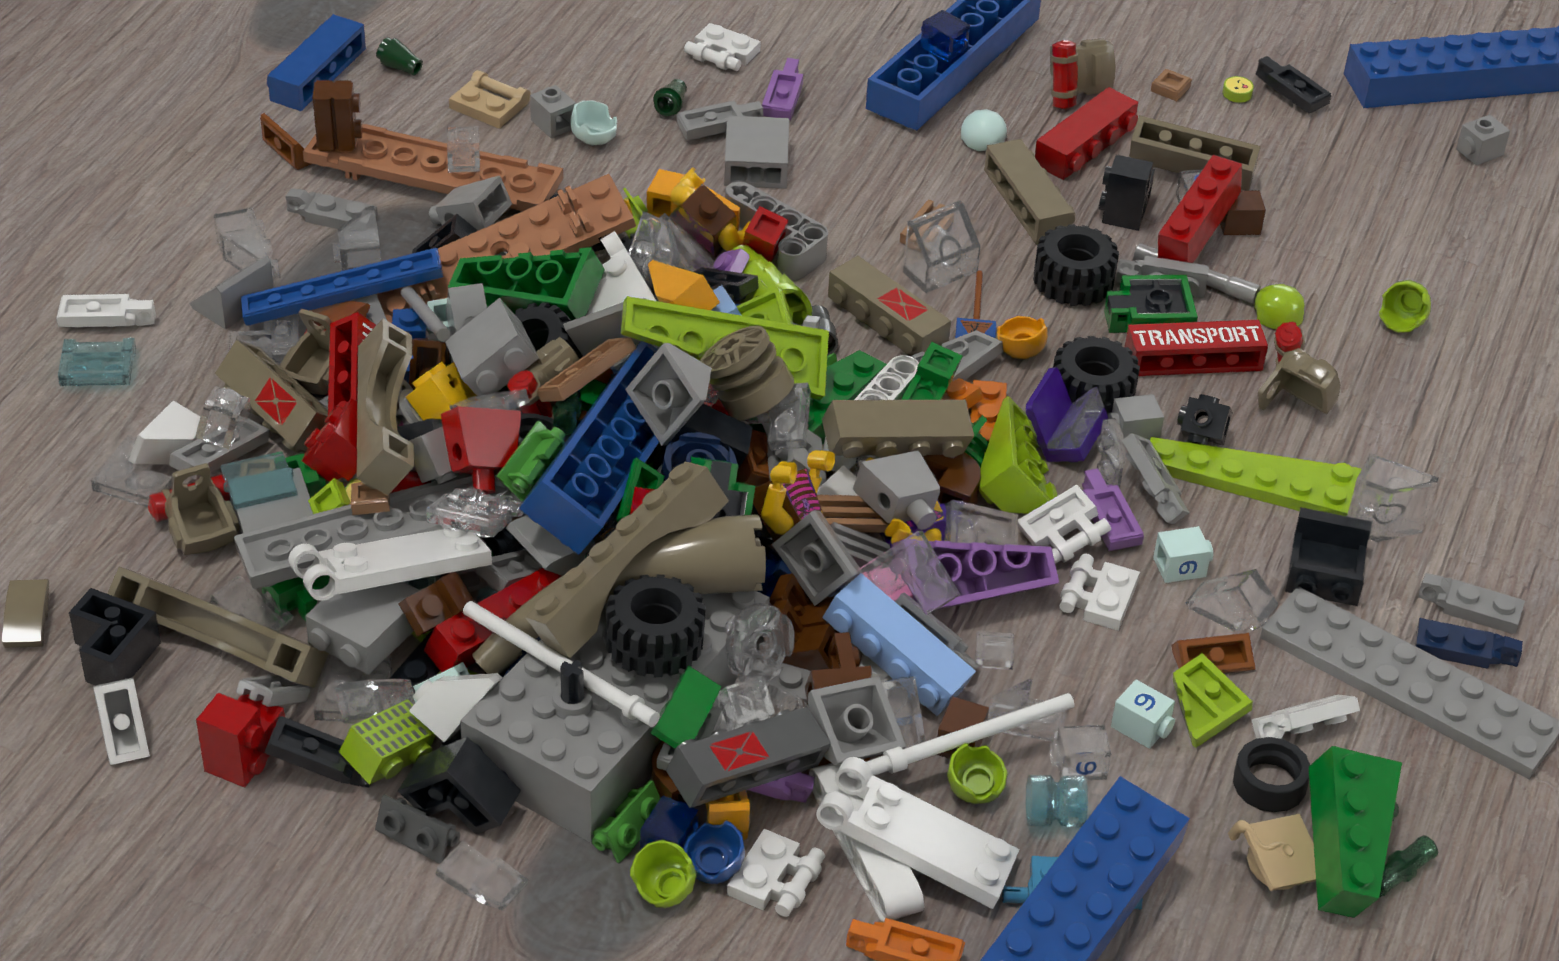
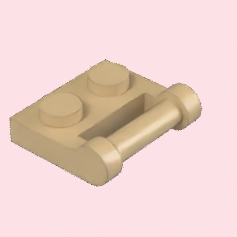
(485, 106)

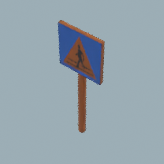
(966, 325)

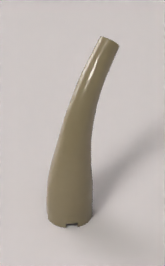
(709, 557)

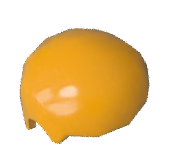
(1023, 336)

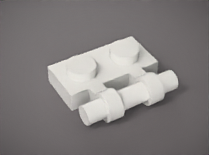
(723, 47)
(1059, 517)
(1110, 595)
(767, 866)

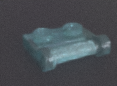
(96, 362)

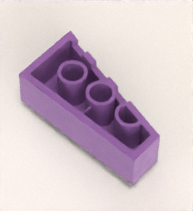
(993, 570)

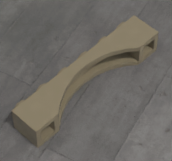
(381, 451)
(574, 608)
(222, 628)

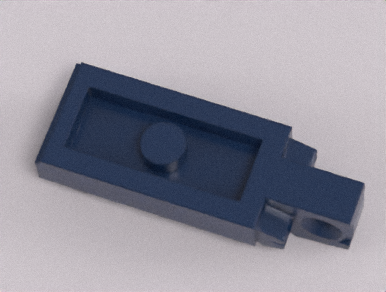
(1466, 644)

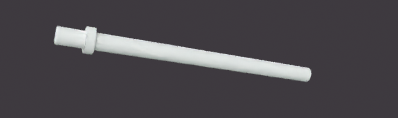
(631, 706)

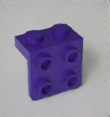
(1046, 411)

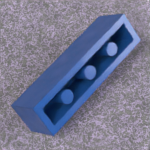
(318, 58)

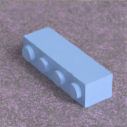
(898, 642)

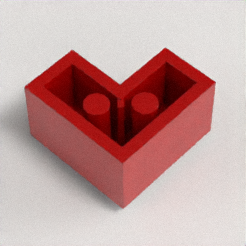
(334, 447)
(236, 736)

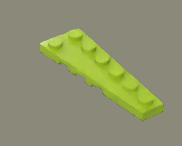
(699, 329)
(1262, 476)

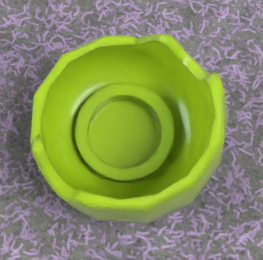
(1279, 305)
(1405, 306)
(976, 774)
(663, 873)

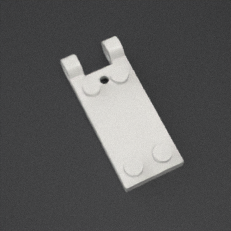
(618, 280)
(390, 560)
(918, 834)

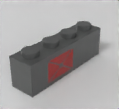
(747, 756)

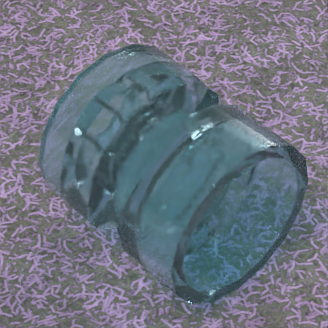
(1056, 800)

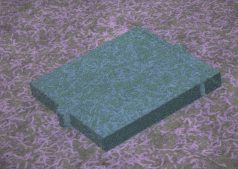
(258, 480)

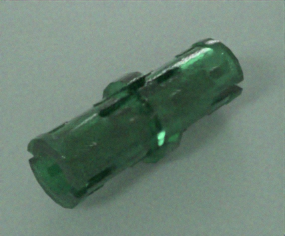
(566, 413)
(1404, 864)

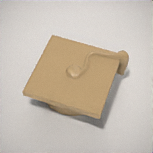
(1278, 851)

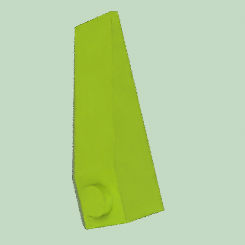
(1012, 466)

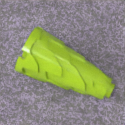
(770, 278)

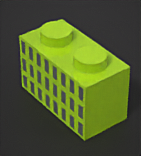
(386, 742)

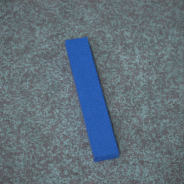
(341, 286)

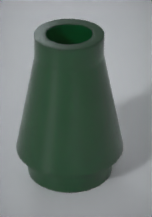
(398, 56)
(670, 98)

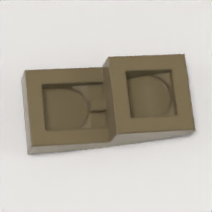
(25, 613)

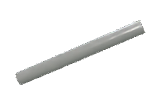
(425, 313)

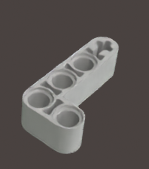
(805, 238)

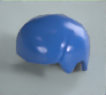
(716, 852)

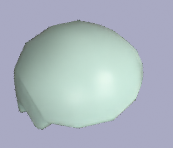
(593, 123)
(983, 129)

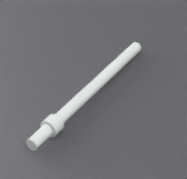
(898, 758)

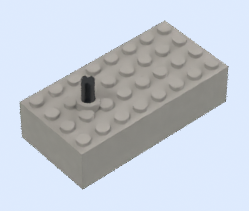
(570, 746)

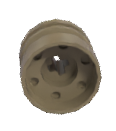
(748, 372)

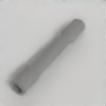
(1229, 284)

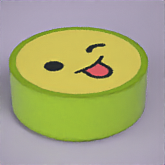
(1238, 89)

